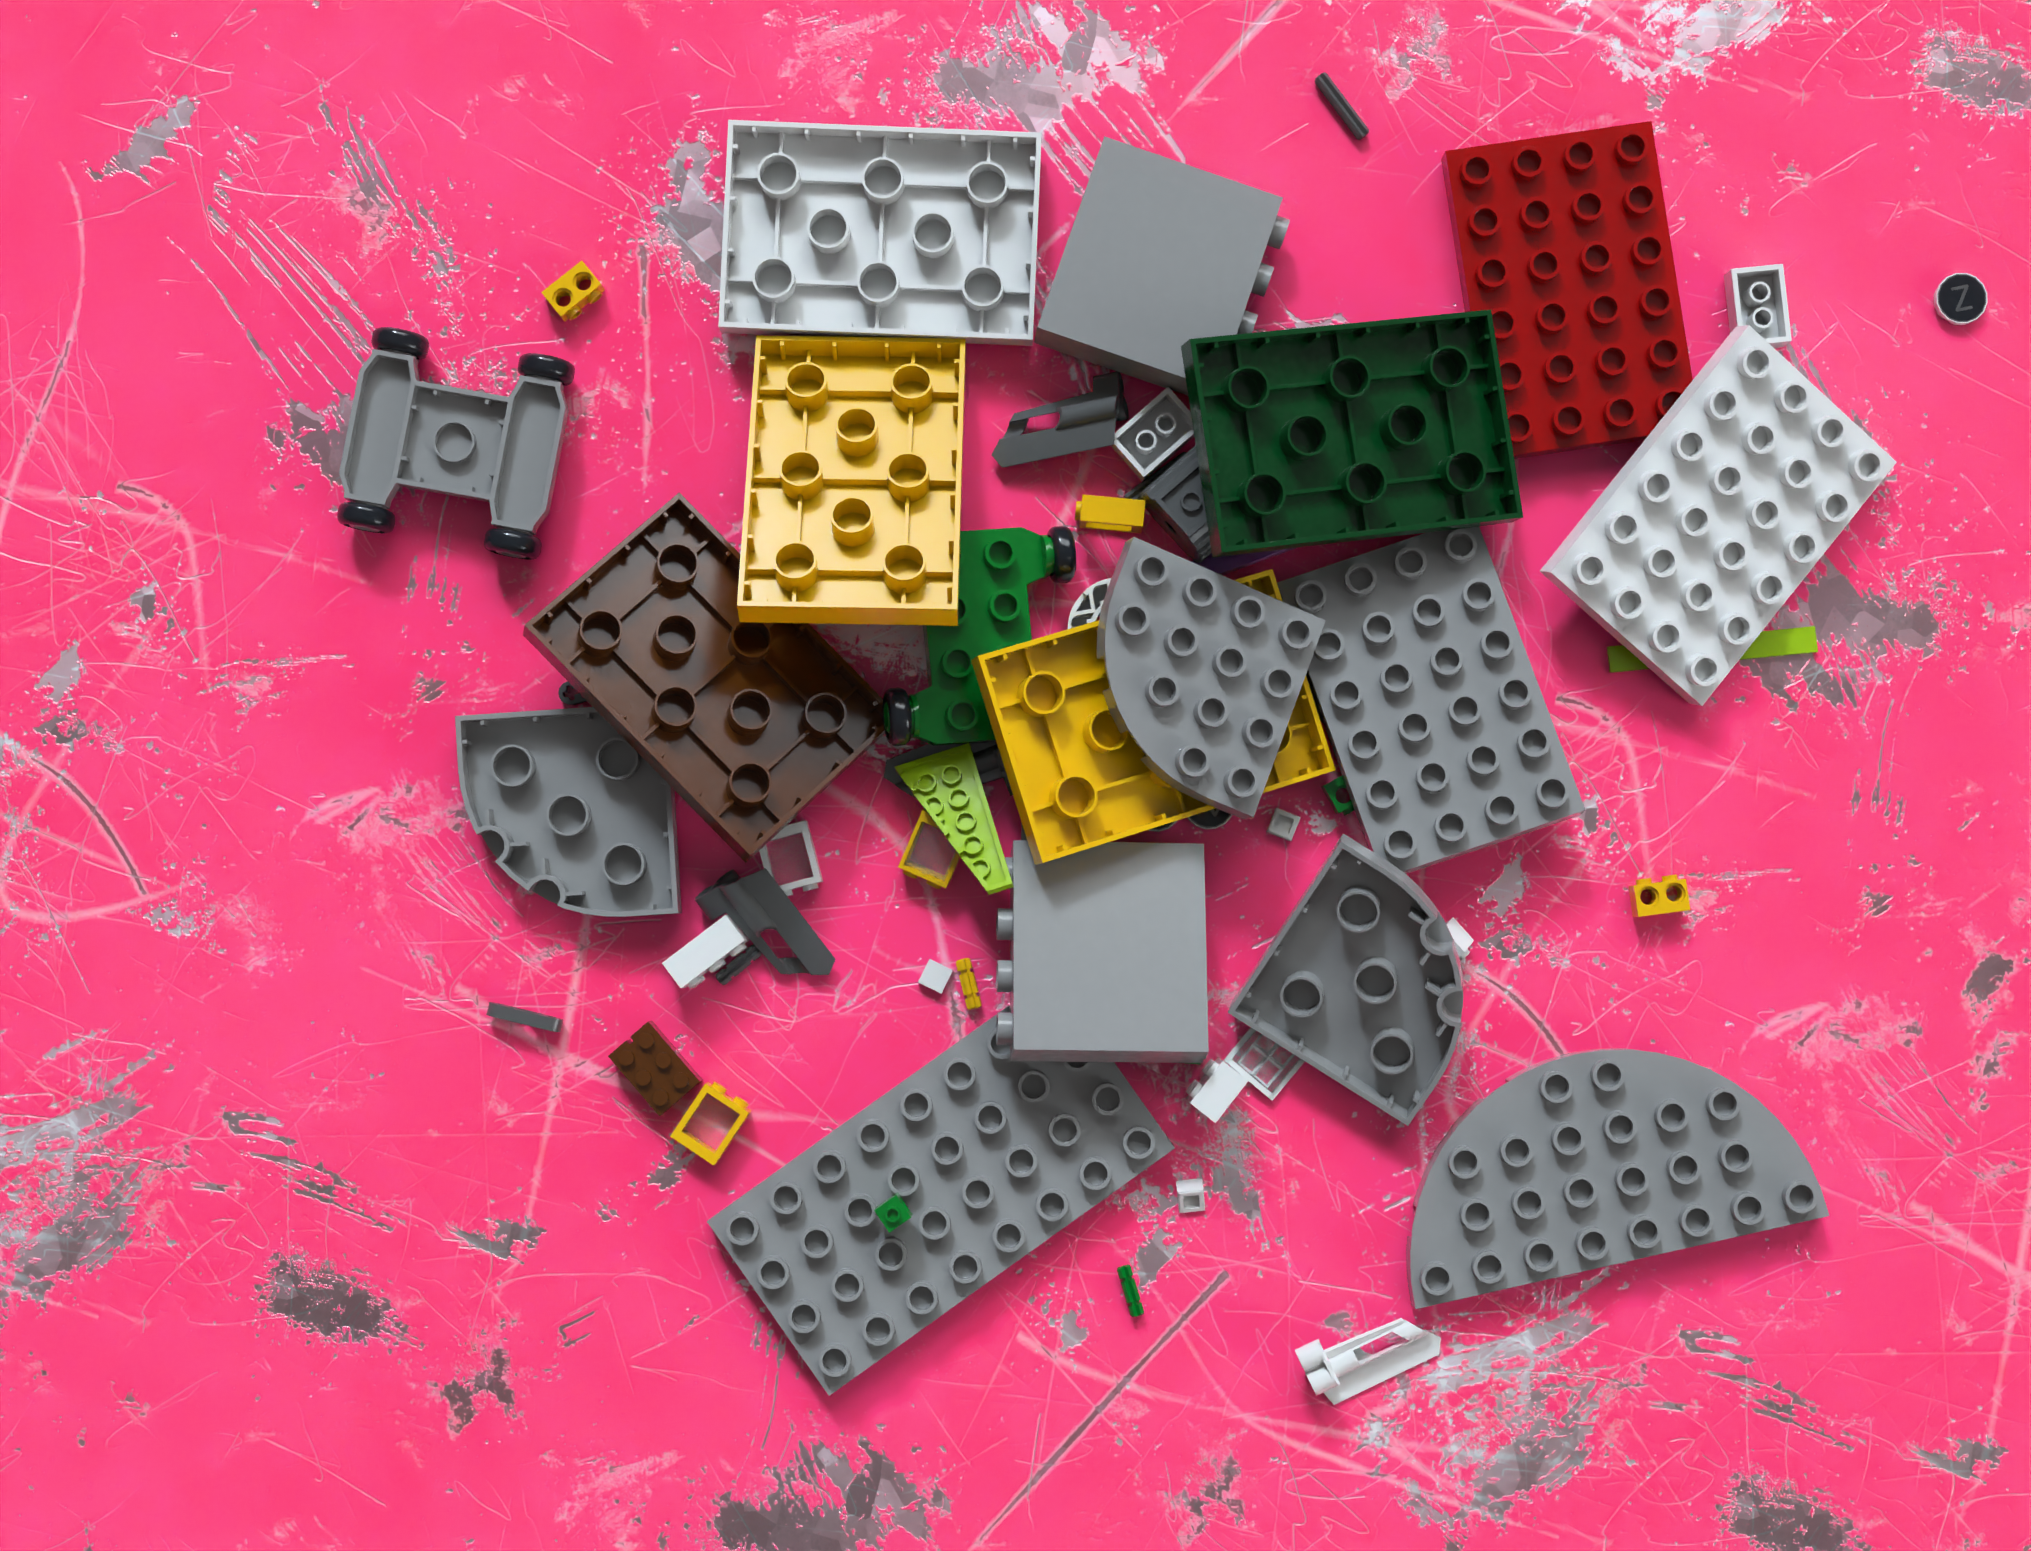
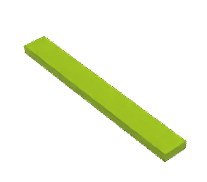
(1767, 644)

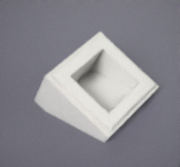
(1190, 1195)

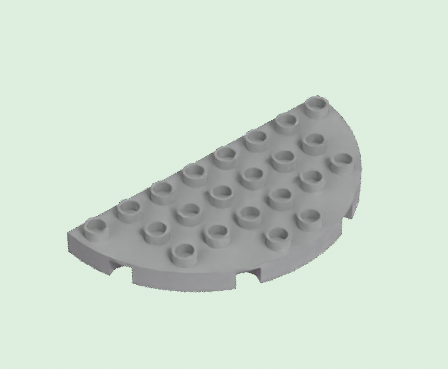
(1599, 1168)

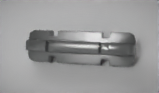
(738, 964)

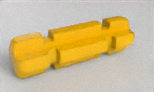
(968, 983)

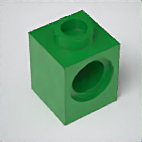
(1330, 791)
(893, 1212)

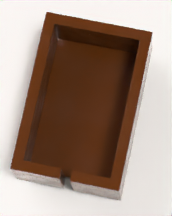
(655, 1068)

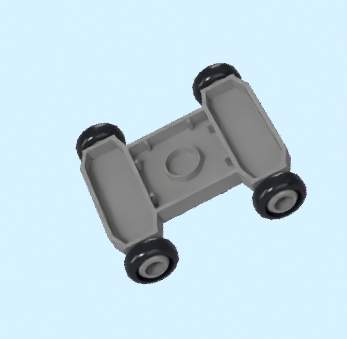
(454, 442)

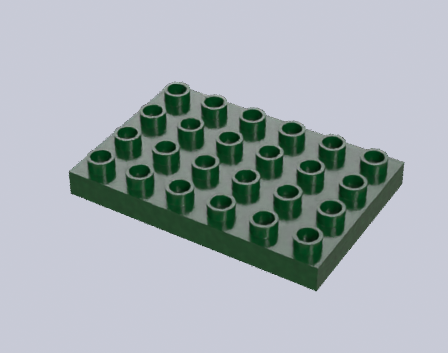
(1351, 432)

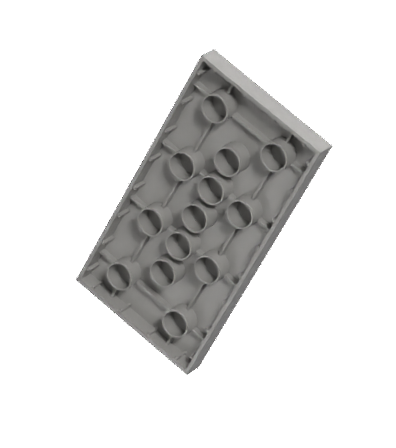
(983, 1159)

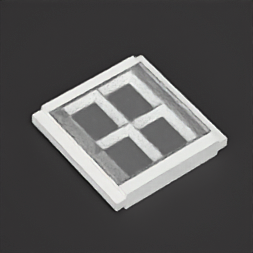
(1263, 1062)

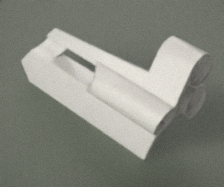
(1348, 1370)

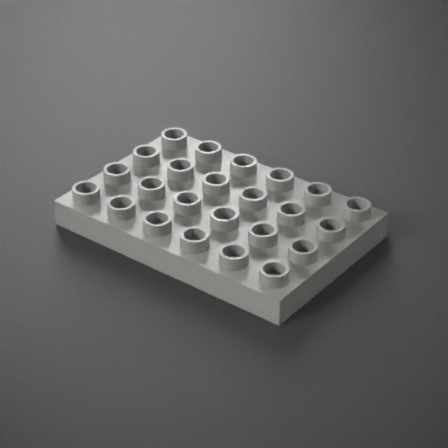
(1432, 700)

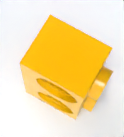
(569, 286)
(1659, 902)

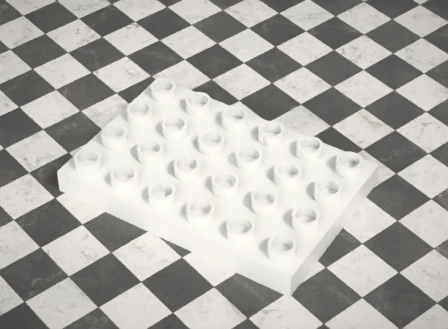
(880, 232)
(1718, 515)

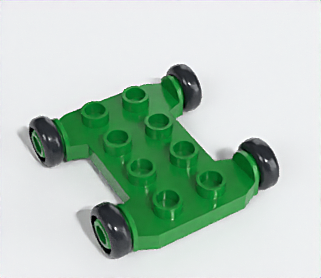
(991, 616)

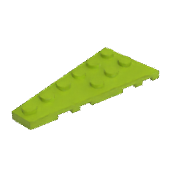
(956, 802)

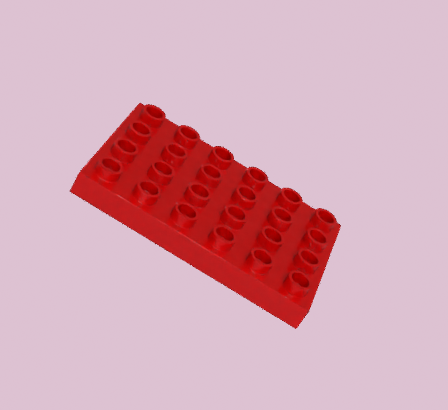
(1579, 282)

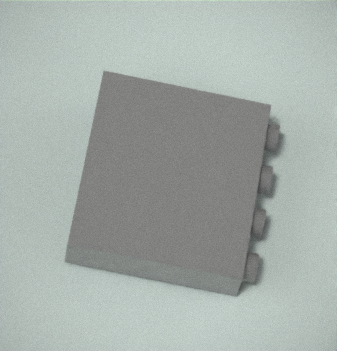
(1158, 262)
(1106, 955)

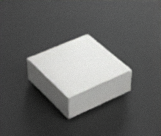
(1283, 824)
(935, 976)

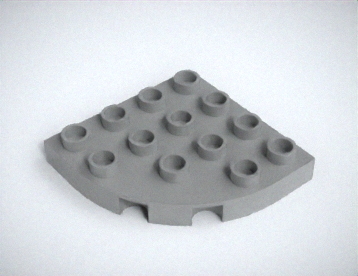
(1201, 673)
(571, 810)
(1362, 982)

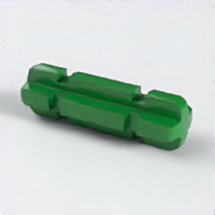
(1130, 1290)

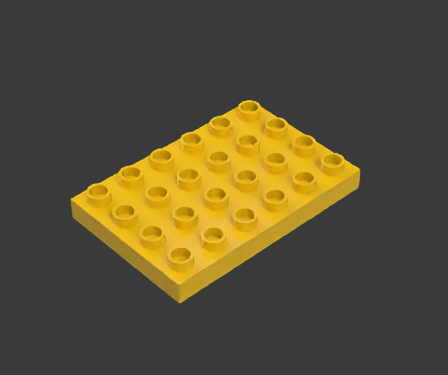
(854, 481)
(1071, 765)

